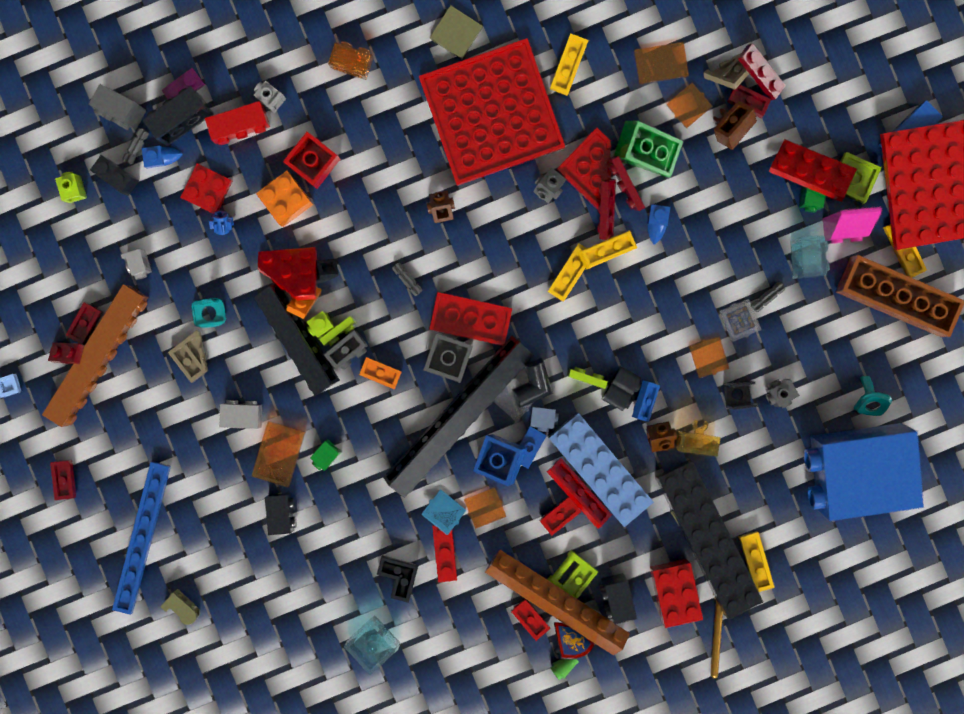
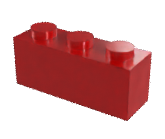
(237, 123)

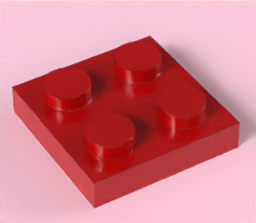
(206, 189)

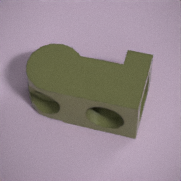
(182, 606)

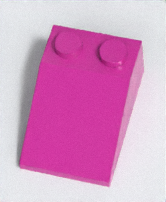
(850, 225)

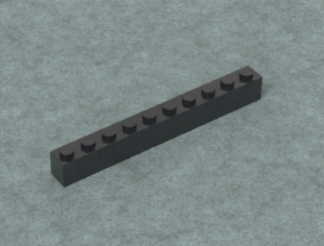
(458, 417)

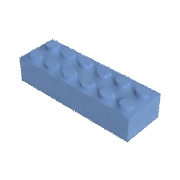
(600, 469)

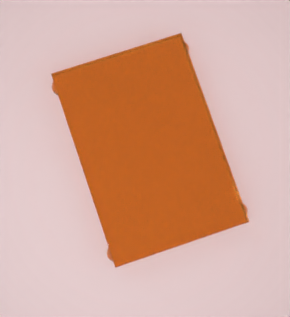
(661, 63)

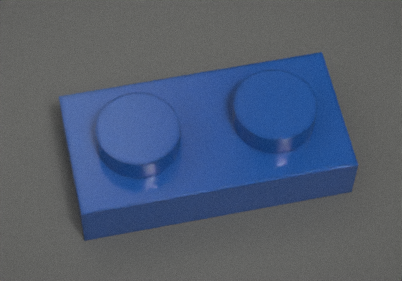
(645, 401)

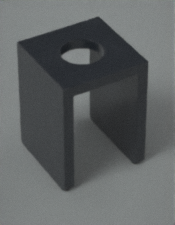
(745, 401)

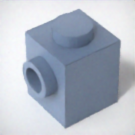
(543, 418)

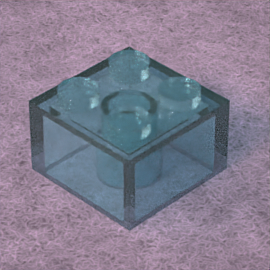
(809, 257)
(372, 645)

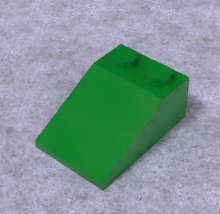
(648, 148)

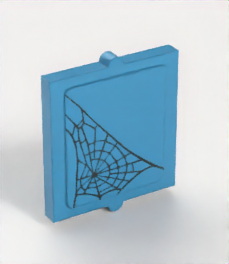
(443, 512)

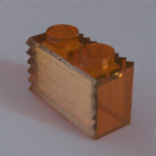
(351, 60)

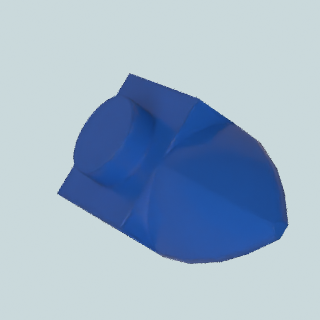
(159, 156)
(657, 222)

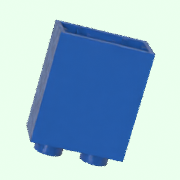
(865, 471)

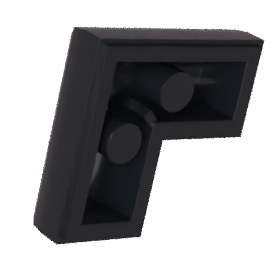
(537, 387)
(402, 572)

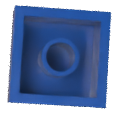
(500, 459)

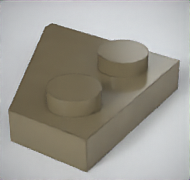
(729, 73)
(190, 356)

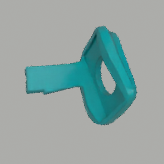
(199, 305)
(872, 396)

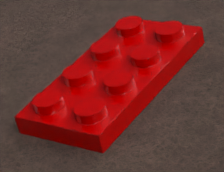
(813, 170)
(470, 319)

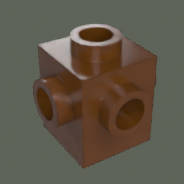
(441, 206)
(661, 436)

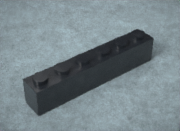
(297, 340)

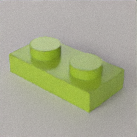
(344, 327)
(595, 379)

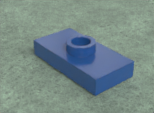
(532, 441)

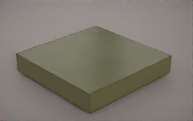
(456, 32)

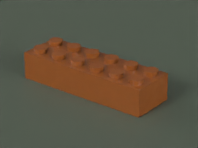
(900, 296)

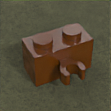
(734, 124)

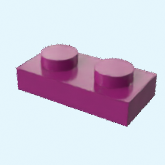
(188, 79)

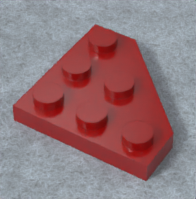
(588, 166)
(291, 270)

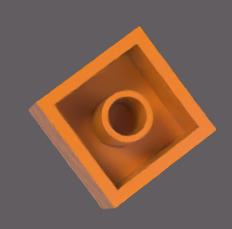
(284, 199)

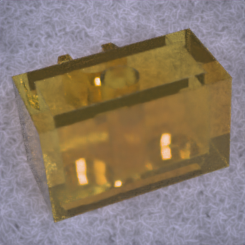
(698, 441)

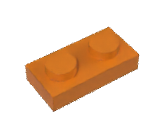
(302, 307)
(380, 373)

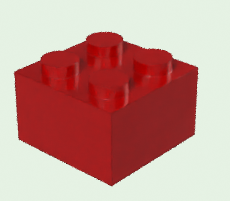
(312, 160)

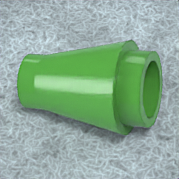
(563, 667)

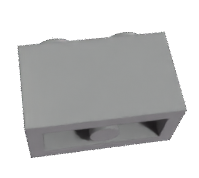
(240, 415)

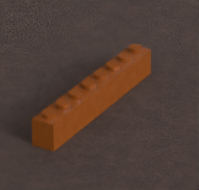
(95, 356)
(557, 602)

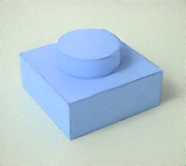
(9, 385)

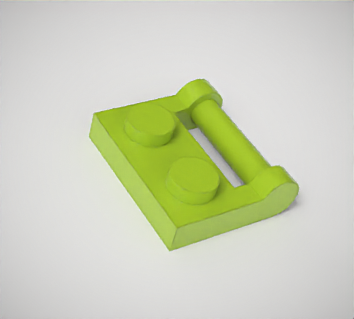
(578, 579)

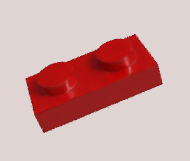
(560, 516)
(530, 619)

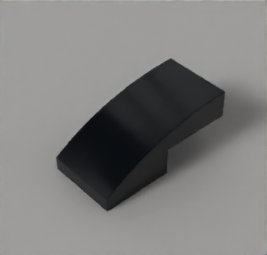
(326, 270)

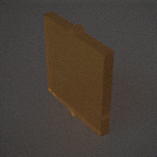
(689, 105)
(709, 357)
(485, 507)

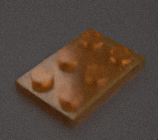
(278, 454)

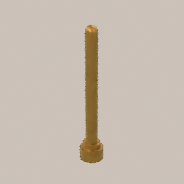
(716, 641)

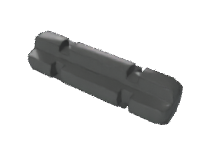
(135, 146)
(407, 279)
(767, 297)

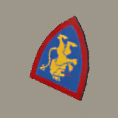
(571, 643)

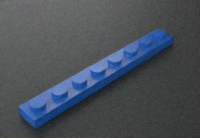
(141, 538)

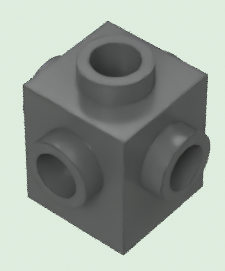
(549, 185)
(787, 391)

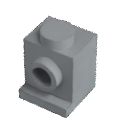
(275, 98)
(137, 263)

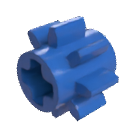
(221, 222)

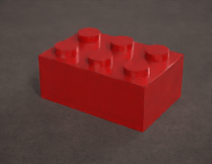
(676, 593)

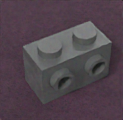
(346, 350)

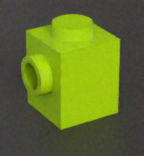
(70, 187)
(320, 325)

